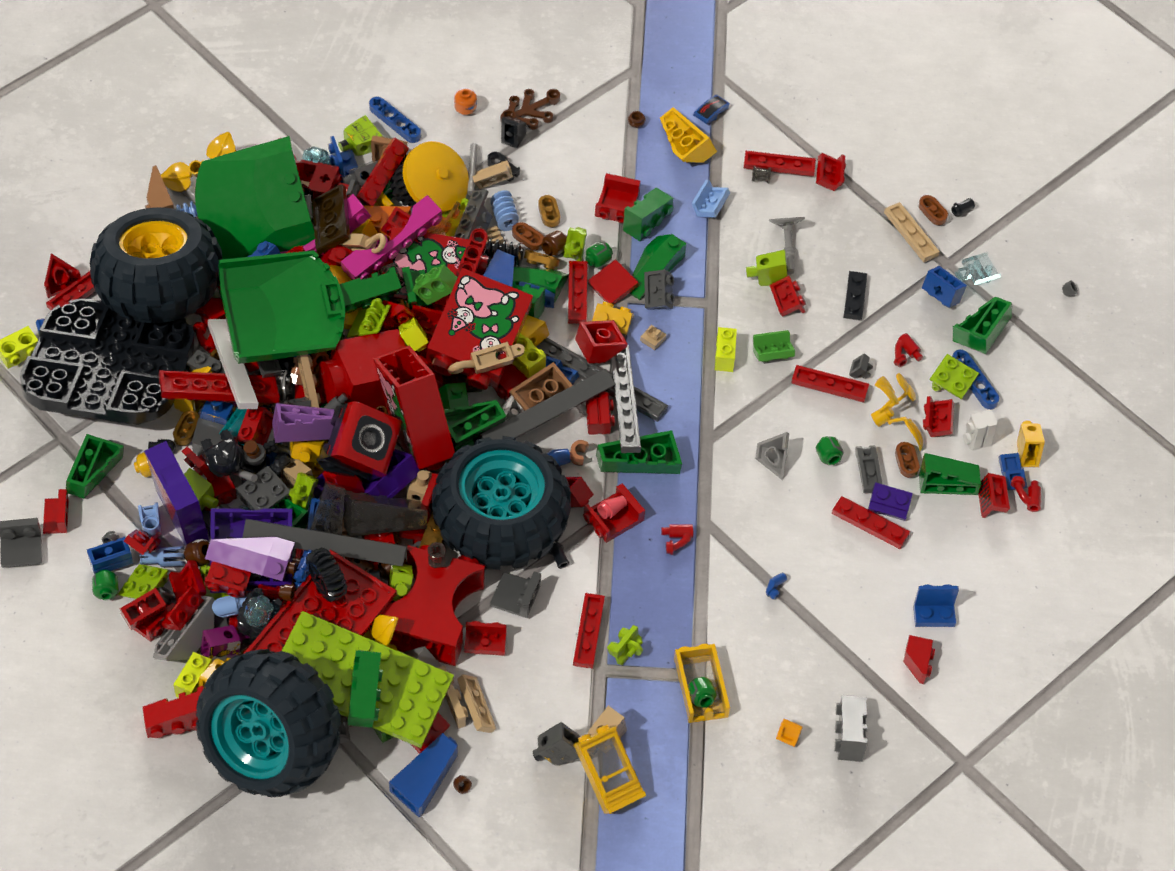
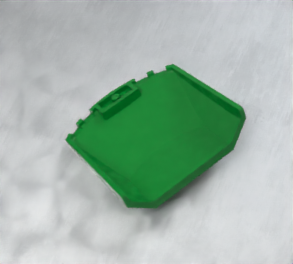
(254, 199)
(281, 305)

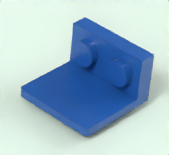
(343, 160)
(935, 606)

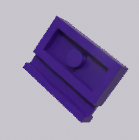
(890, 501)

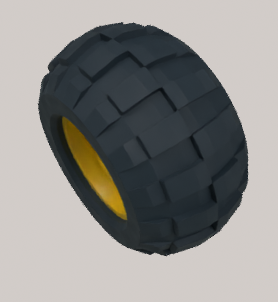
(156, 265)

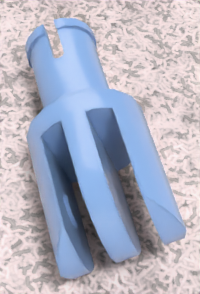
(161, 557)
(227, 606)

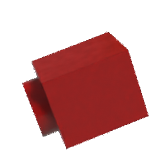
(353, 368)

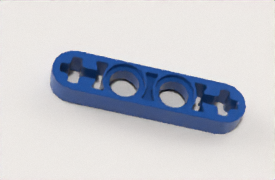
(397, 117)
(979, 393)

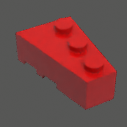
(171, 716)

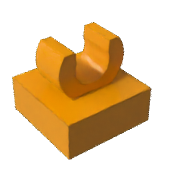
(789, 732)

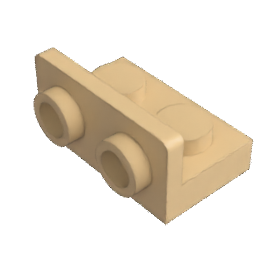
(492, 175)

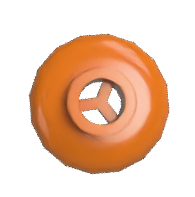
(465, 101)

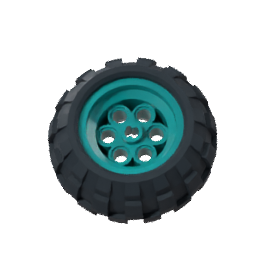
(506, 480)
(268, 723)

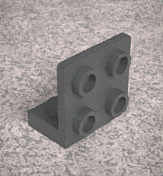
(264, 492)
(20, 542)
(516, 594)

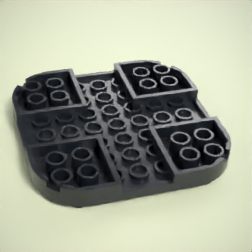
(103, 363)

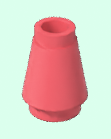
(611, 507)

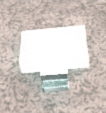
(977, 268)

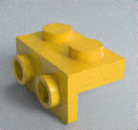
(621, 316)

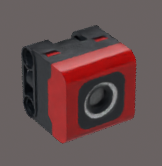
(361, 441)

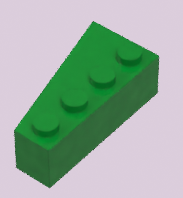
(657, 455)

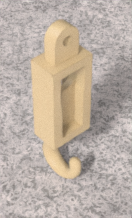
(363, 242)
(486, 359)

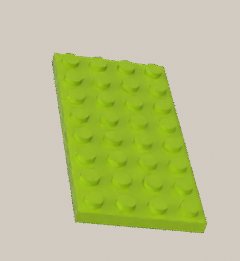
(409, 687)

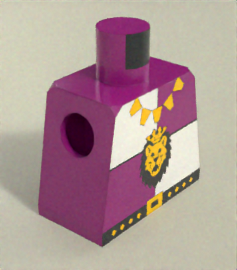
(222, 642)

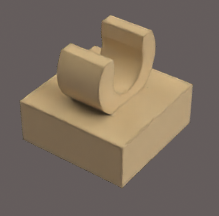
(653, 337)

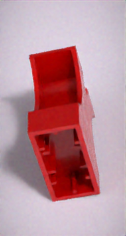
(428, 609)

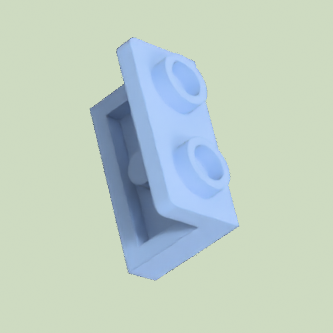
(709, 200)

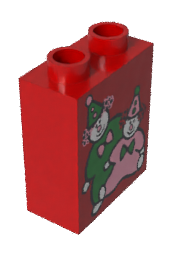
(430, 252)
(475, 318)
(414, 399)

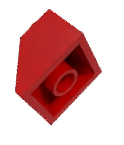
(600, 340)

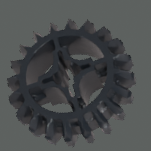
(326, 574)

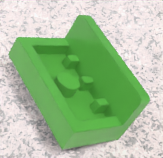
(773, 346)

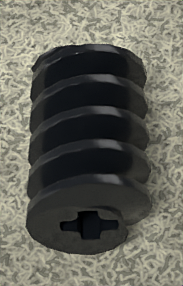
(517, 252)

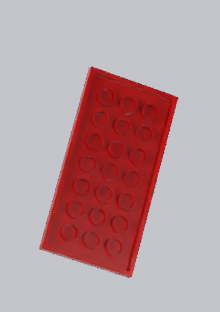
(354, 611)

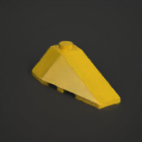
(686, 139)

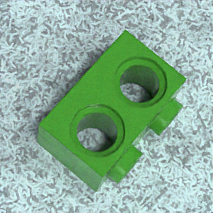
(435, 284)

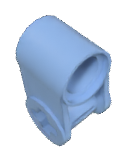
(150, 519)

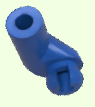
(774, 582)

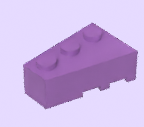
(301, 423)

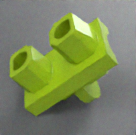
(575, 243)
(303, 490)
(629, 644)

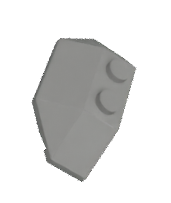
(181, 644)

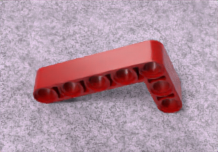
(475, 248)

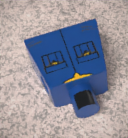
(217, 411)

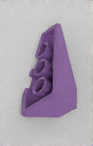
(257, 555)

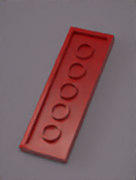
(212, 387)

